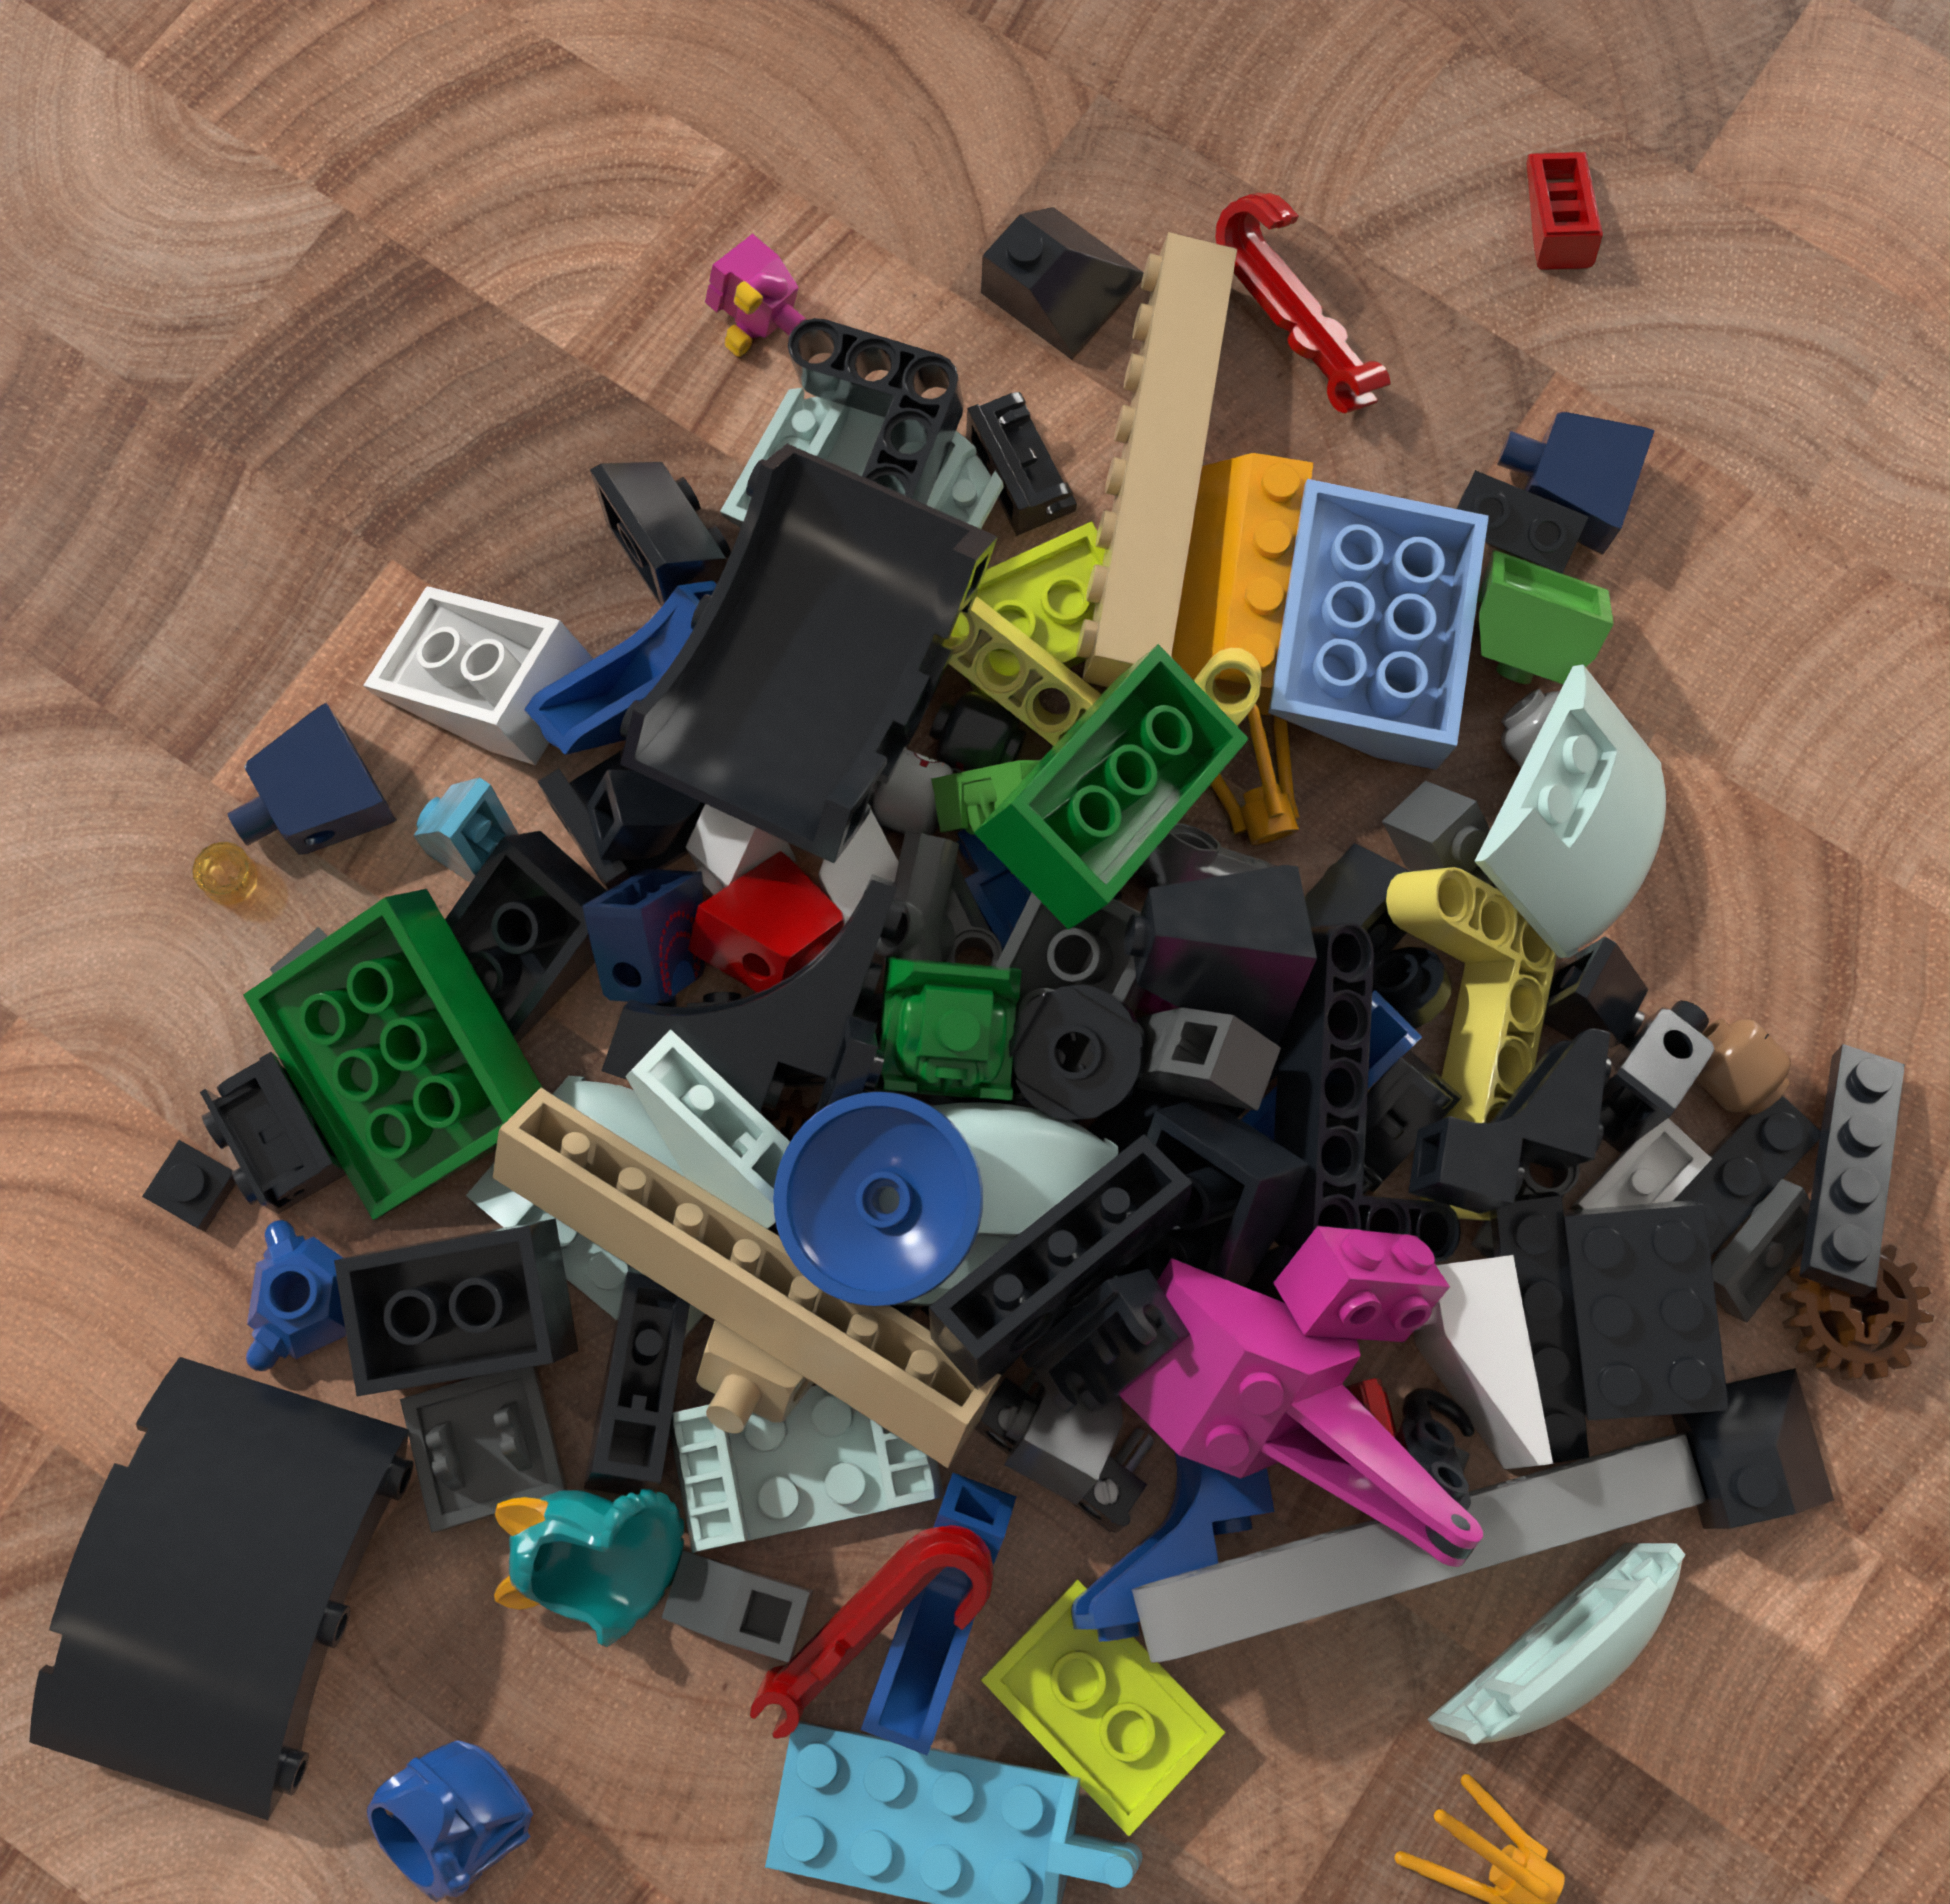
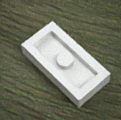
(1647, 1171)

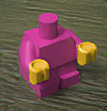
(755, 291)

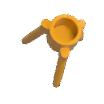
(1269, 809)
(1518, 1873)

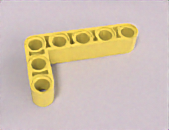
(1043, 671)
(1500, 991)

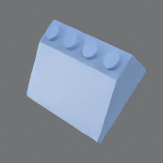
(1379, 622)

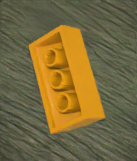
(1240, 566)

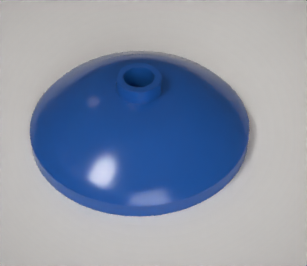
(832, 1191)

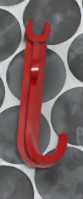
(1292, 304)
(871, 1611)

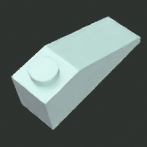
(710, 1128)

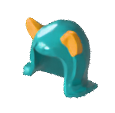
(591, 1556)

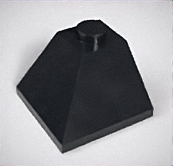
(1056, 278)
(1758, 1454)

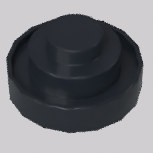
(1413, 984)

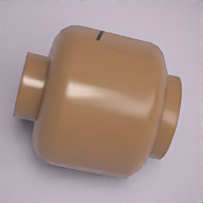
(1745, 1068)

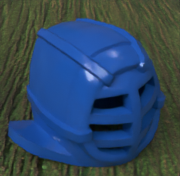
(450, 1818)

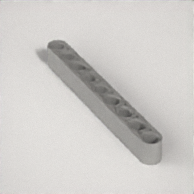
(1375, 1562)

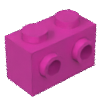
(1361, 1285)

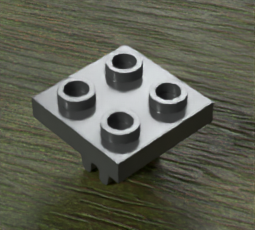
(482, 1445)

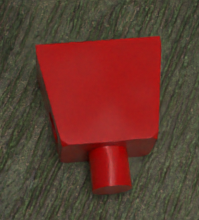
(765, 924)

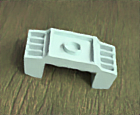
(793, 1473)

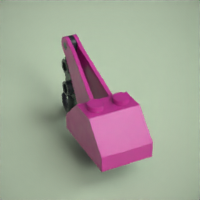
(1264, 1394)

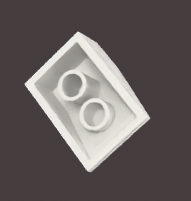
(476, 669)
(1485, 1358)

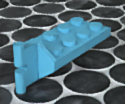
(933, 1823)

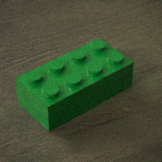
(1112, 788)

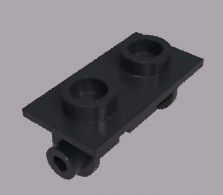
(1524, 521)

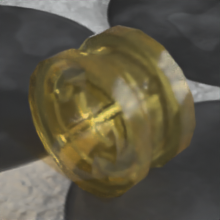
(239, 887)

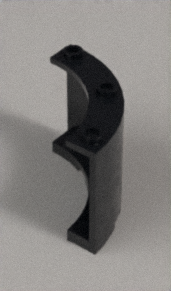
(810, 653)
(216, 1587)

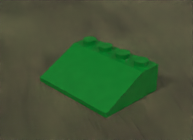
(395, 1049)

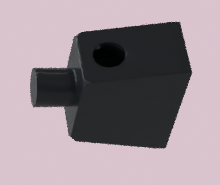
(1654, 1073)

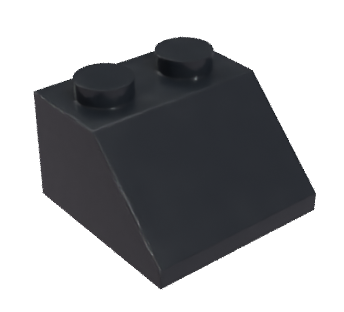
(659, 526)

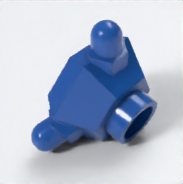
(293, 1298)

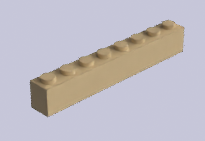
(1160, 459)
(736, 1274)

